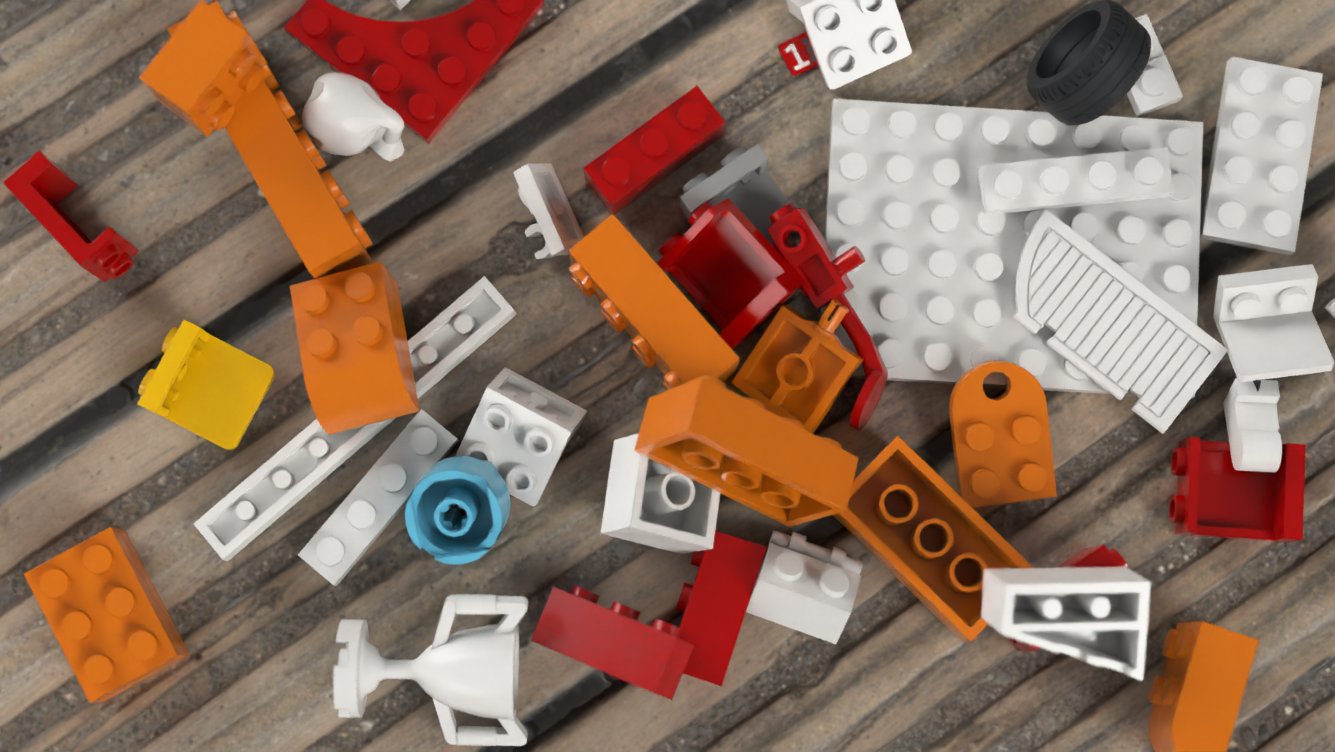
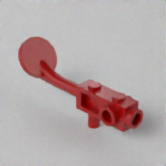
(828, 280)

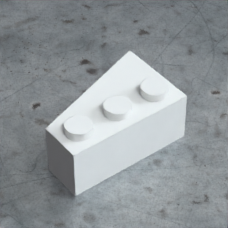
(1073, 611)

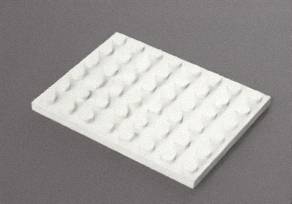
(945, 273)

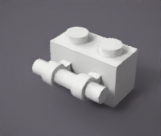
(805, 586)

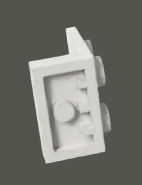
(852, 36)
(1271, 323)
(521, 432)

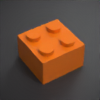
(205, 69)

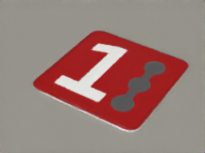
(798, 54)

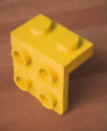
(206, 385)

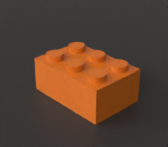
(106, 614)

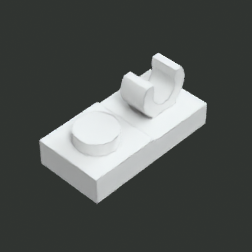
(1157, 83)
(547, 201)

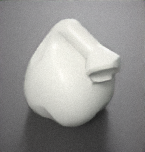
(349, 116)

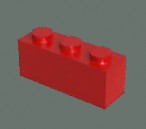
(654, 150)
(717, 603)
(614, 640)

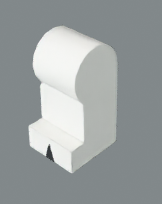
(1253, 425)

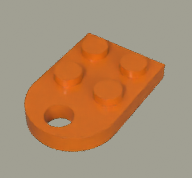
(1001, 441)

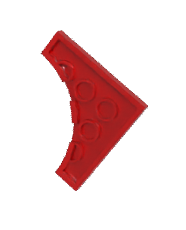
(418, 65)

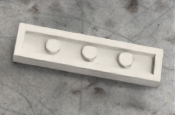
(1075, 180)
(377, 498)

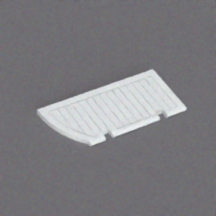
(1111, 323)

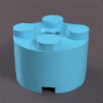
(442, 530)

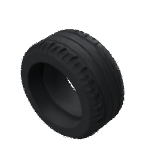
(1089, 63)

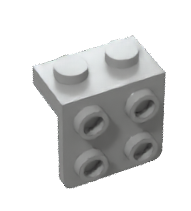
(744, 183)

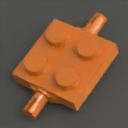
(799, 366)

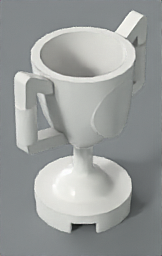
(460, 671)

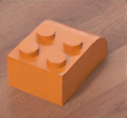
(354, 348)
(1199, 688)

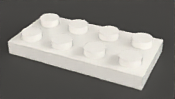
(1260, 155)

